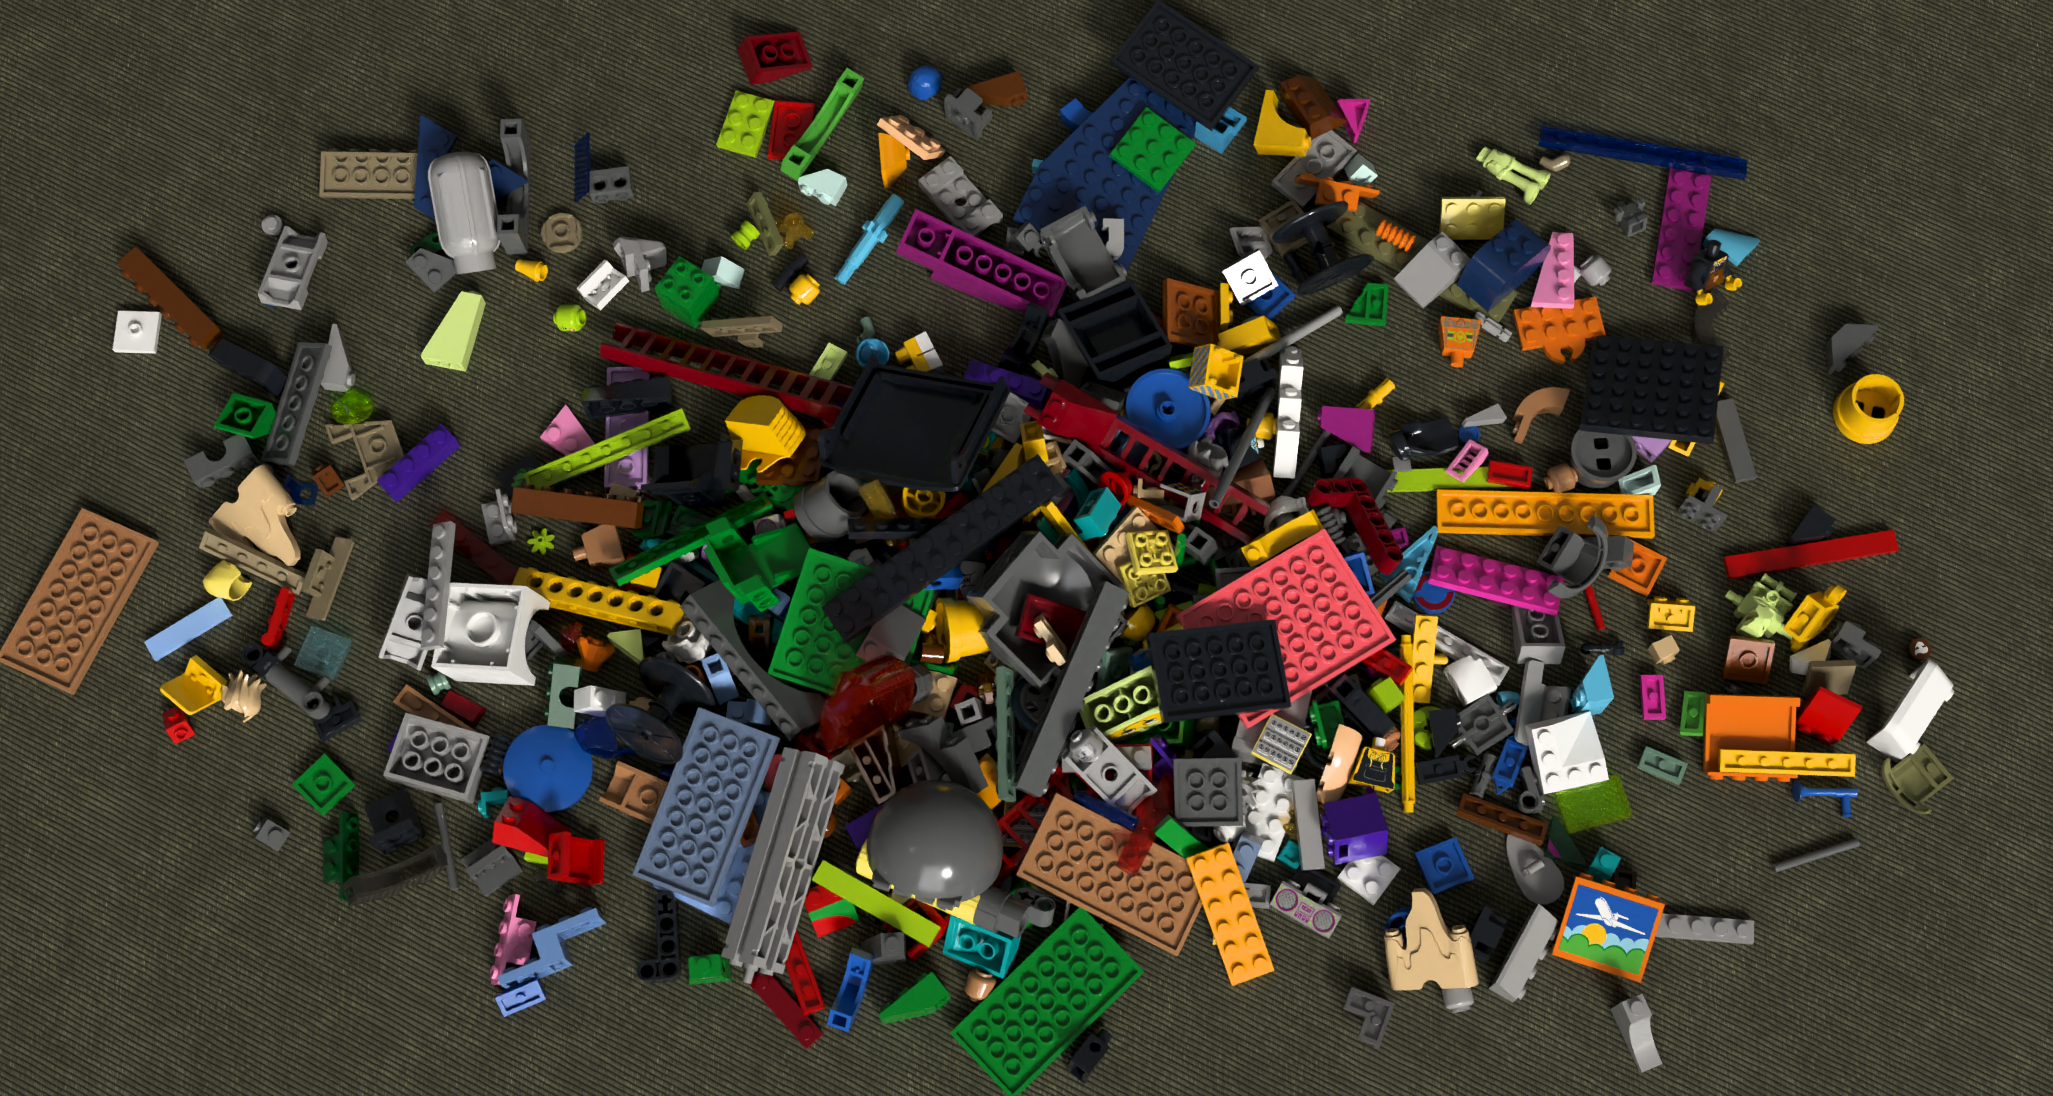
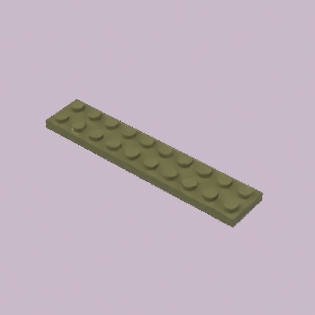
(1359, 230)

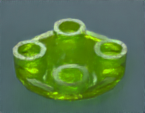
(352, 408)

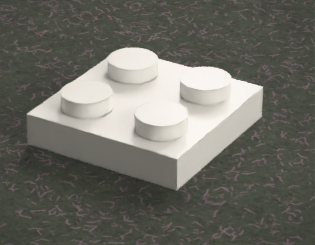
(1369, 876)

